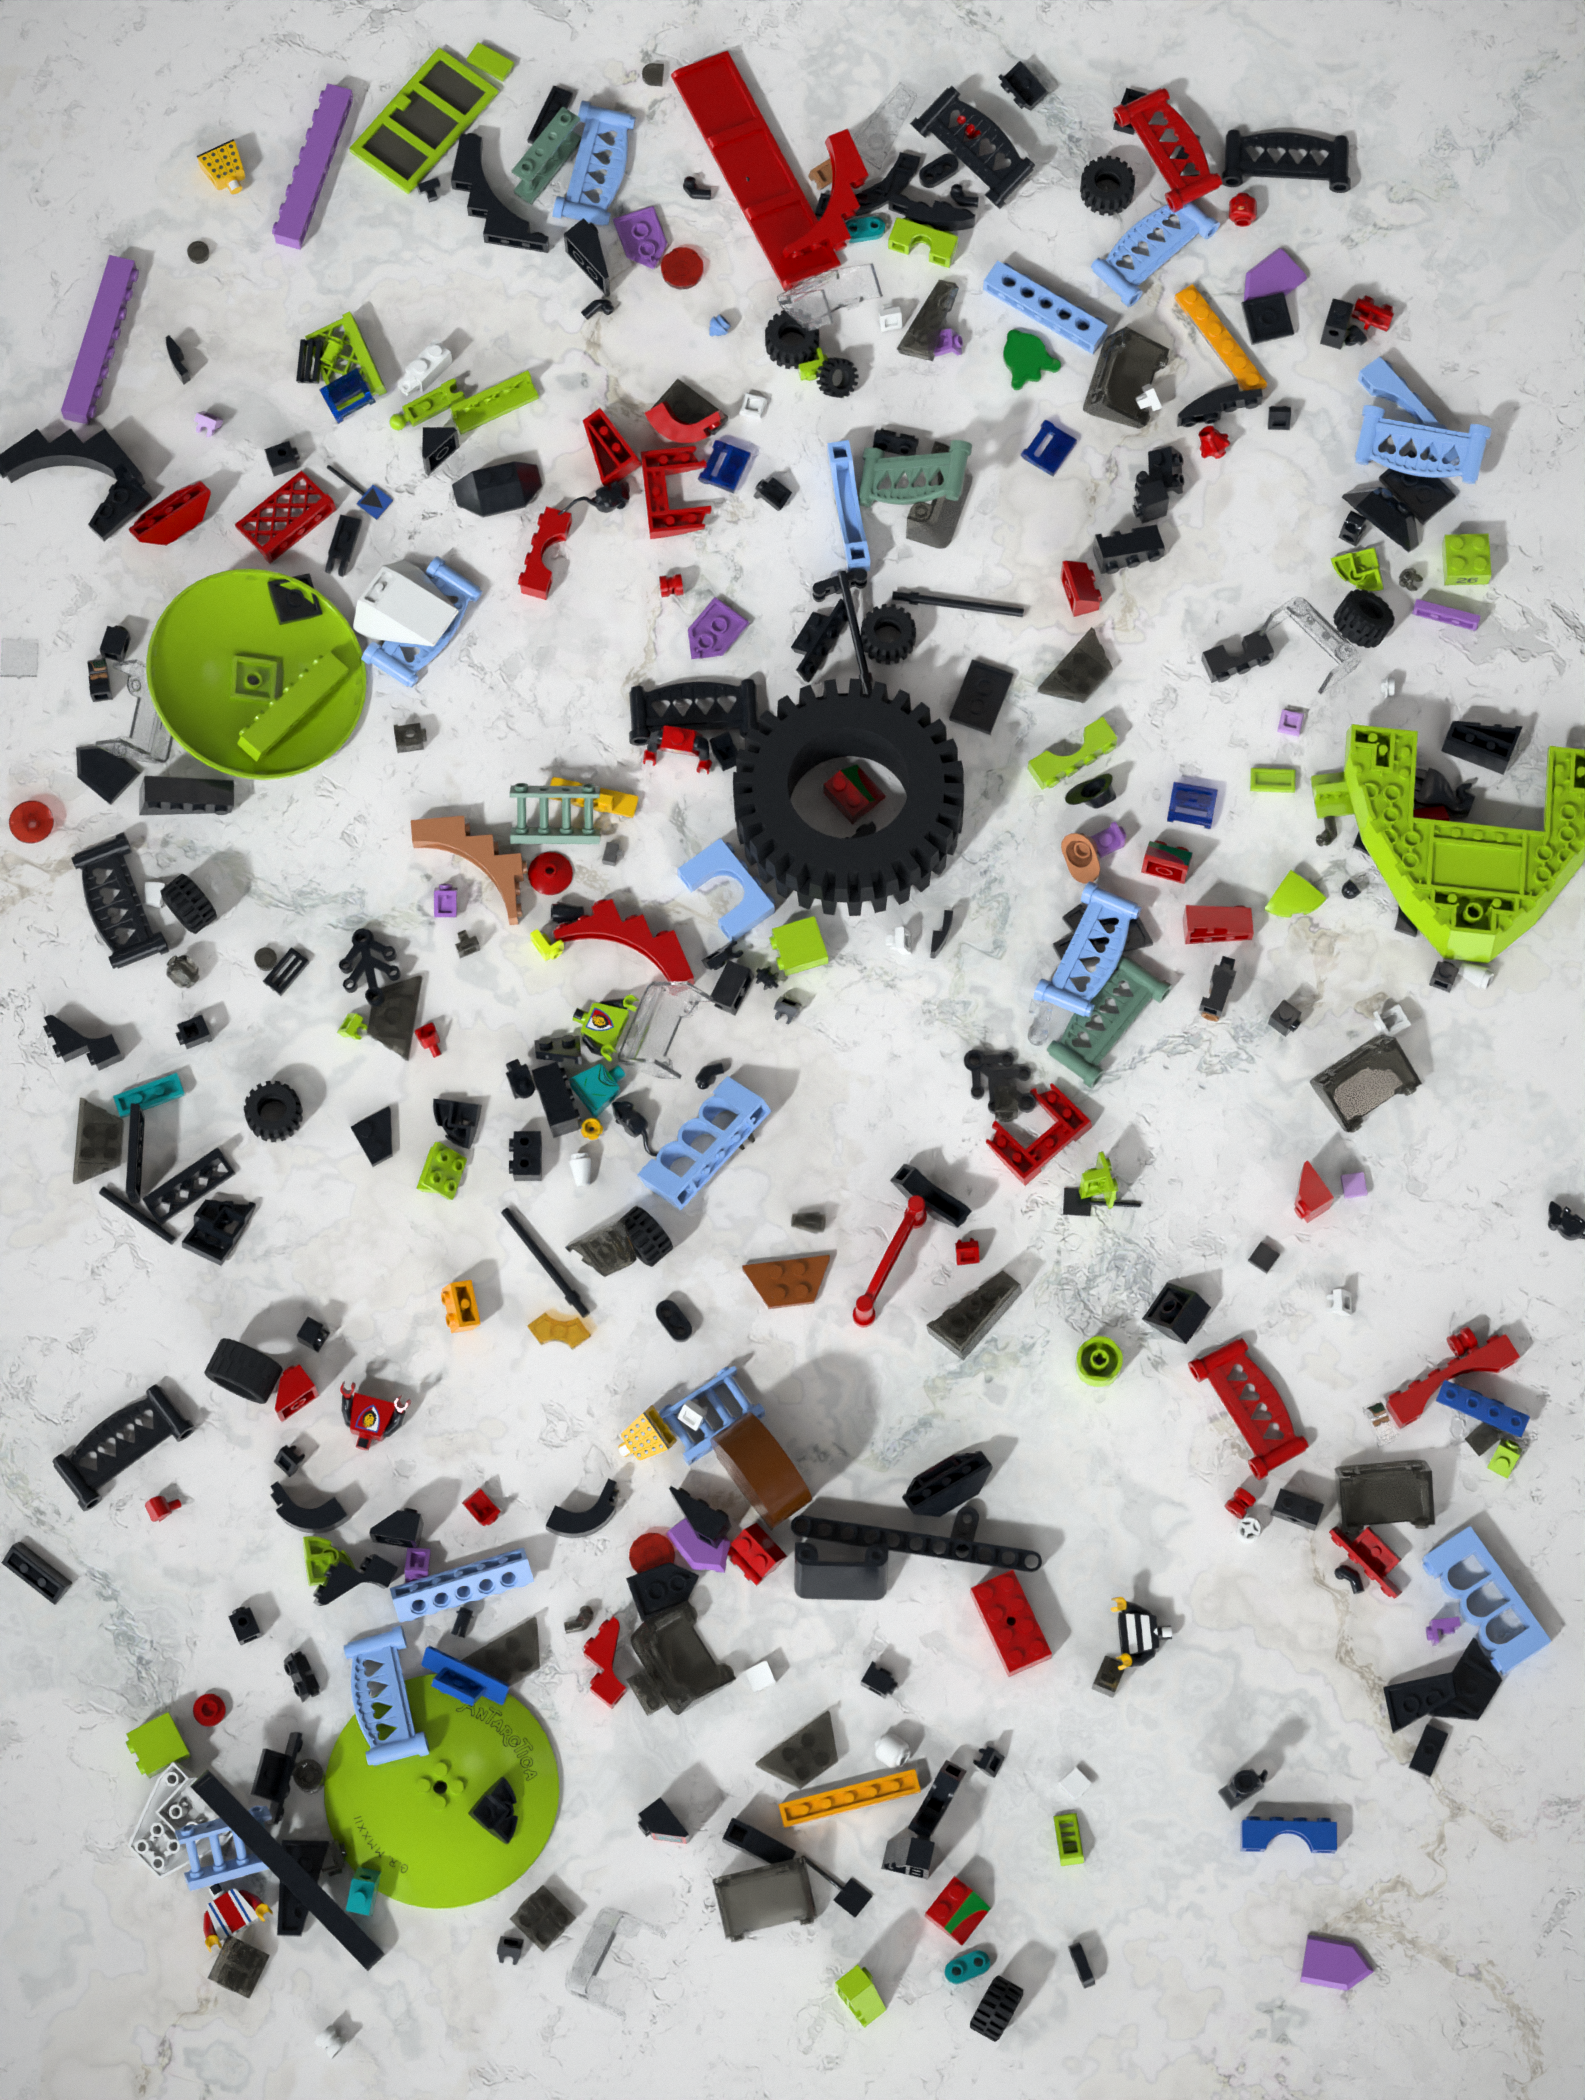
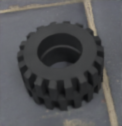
(1107, 170)
(788, 354)
(1364, 618)
(888, 650)
(188, 903)
(273, 1093)
(647, 1236)
(996, 2008)

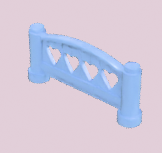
(577, 204)
(1126, 281)
(1377, 429)
(389, 655)
(1100, 906)
(403, 1741)

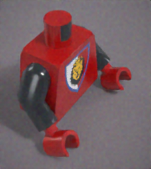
(680, 742)
(370, 1416)

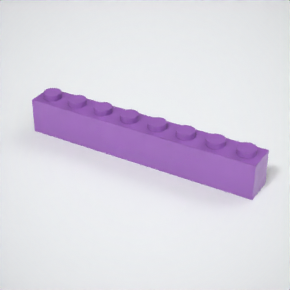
(313, 166)
(99, 340)

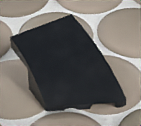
(217, 1229)

